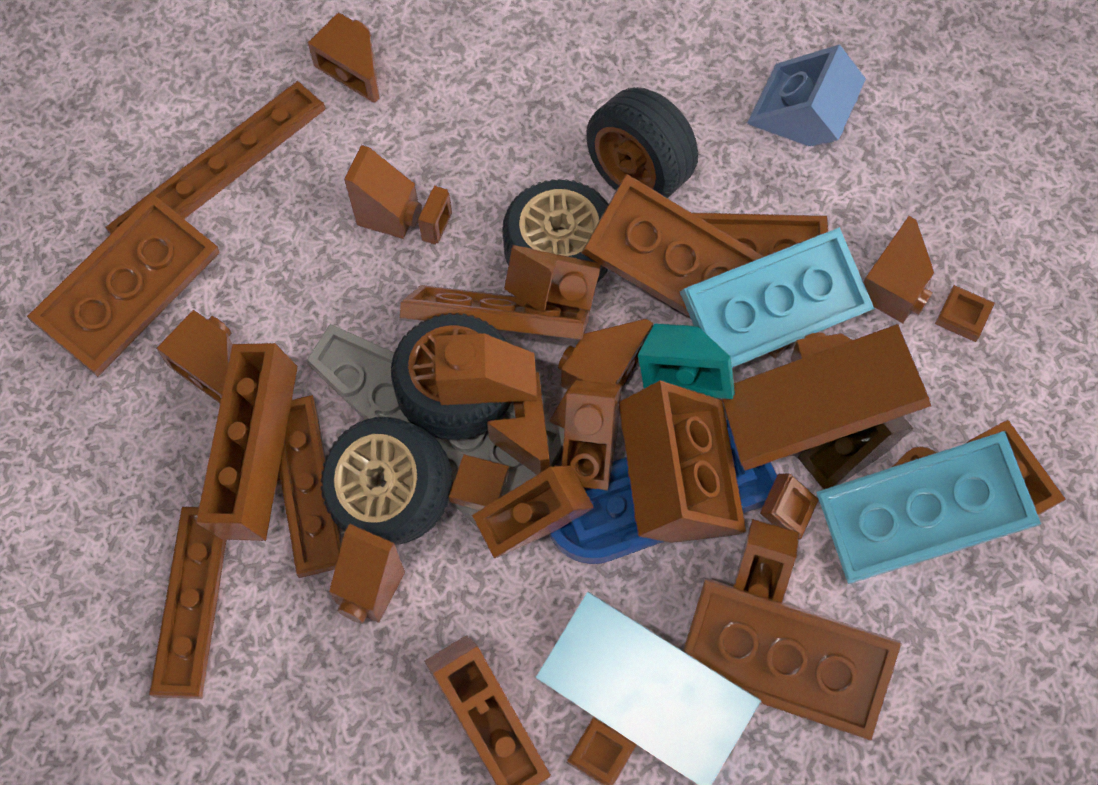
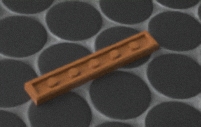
(234, 152)

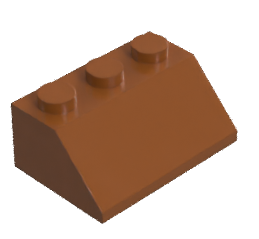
(680, 465)

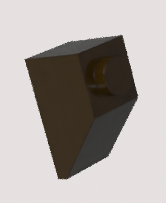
(846, 456)

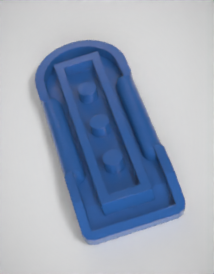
(611, 527)

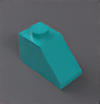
(686, 359)

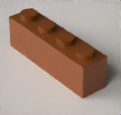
(248, 443)

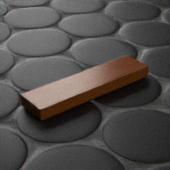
(311, 529)
(188, 611)

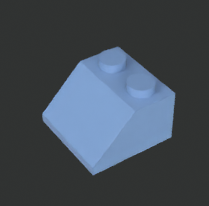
(809, 97)

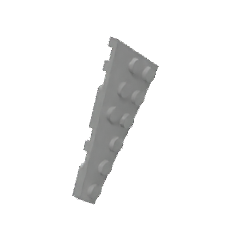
(363, 379)

